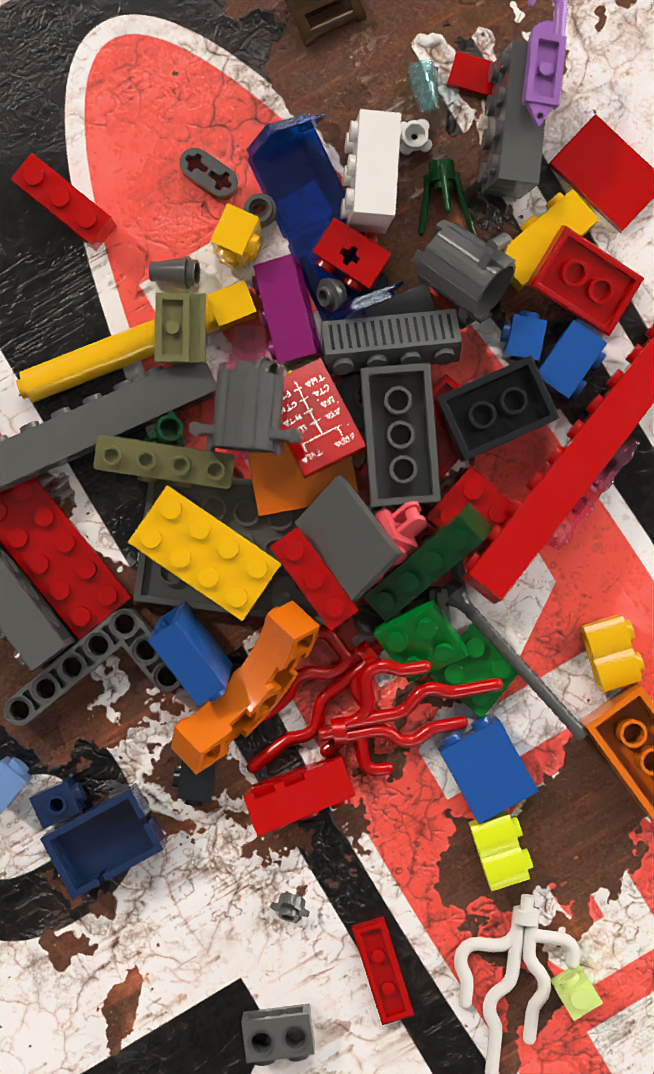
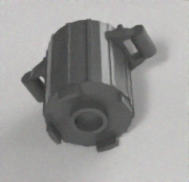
(466, 270)
(247, 411)

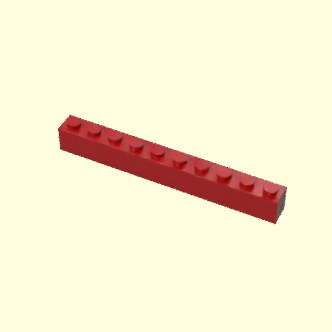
(566, 478)

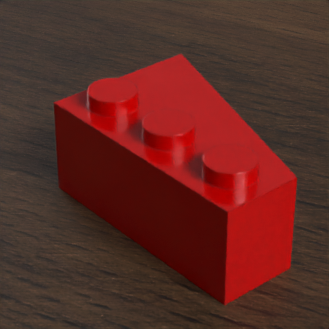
(298, 794)

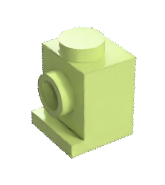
(576, 992)

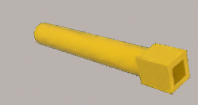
(223, 311)

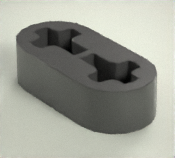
(213, 167)

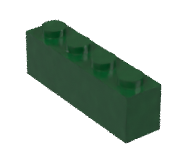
(429, 562)

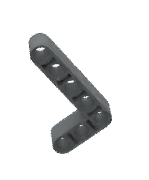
(90, 660)

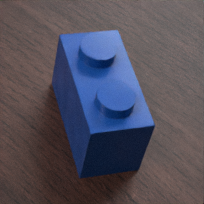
(570, 361)

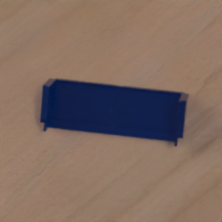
(308, 195)

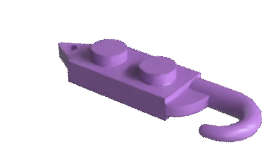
(545, 63)

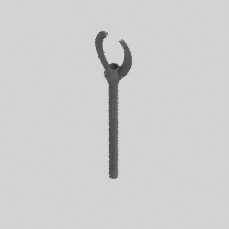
(459, 599)

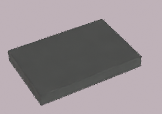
(348, 537)

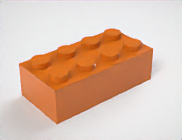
(625, 737)

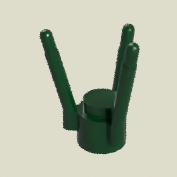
(442, 178)
(167, 431)

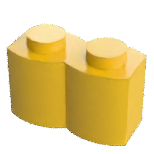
(611, 652)

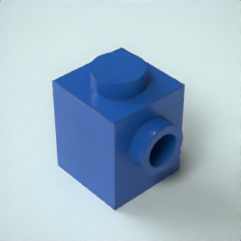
(523, 336)

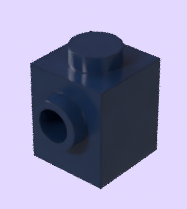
(58, 802)

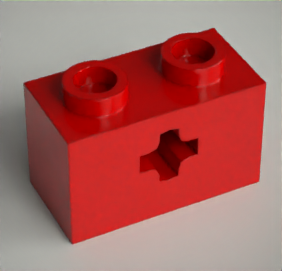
(341, 240)

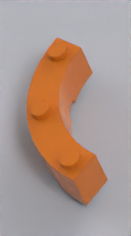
(251, 690)

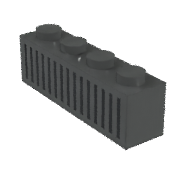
(391, 341)

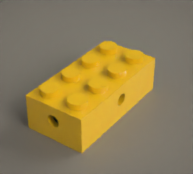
(205, 552)

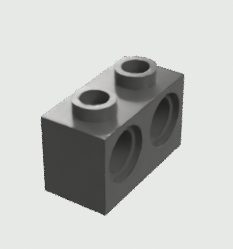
(276, 1024)

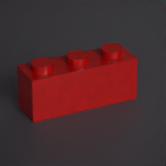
(64, 202)
(314, 578)

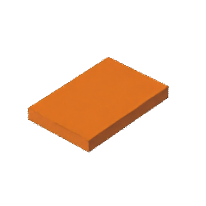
(281, 485)

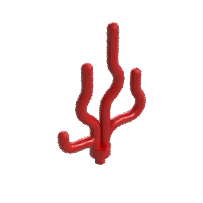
(349, 670)
(367, 723)

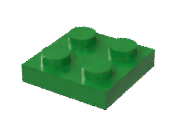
(419, 636)
(481, 664)

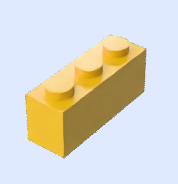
(539, 232)

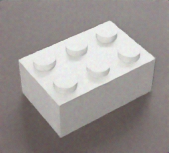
(371, 171)

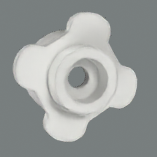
(418, 127)

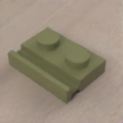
(180, 328)

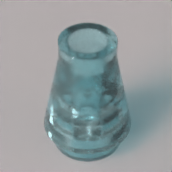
(424, 83)

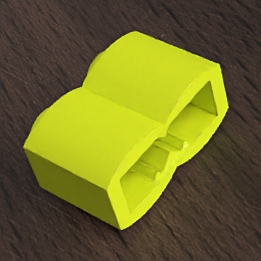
(500, 850)

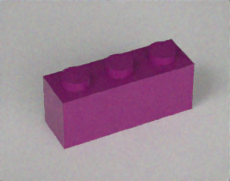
(287, 310)

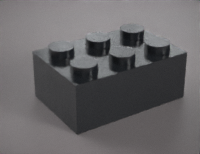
(496, 409)

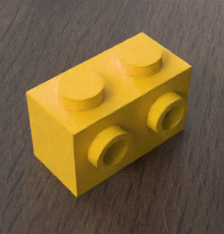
(237, 237)

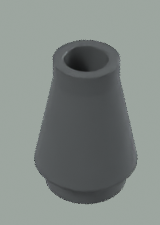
(178, 272)

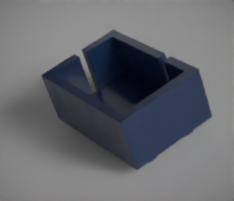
(104, 837)

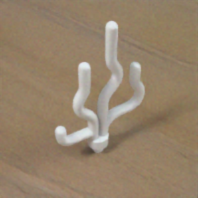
(519, 940)

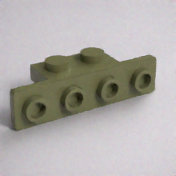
(164, 461)

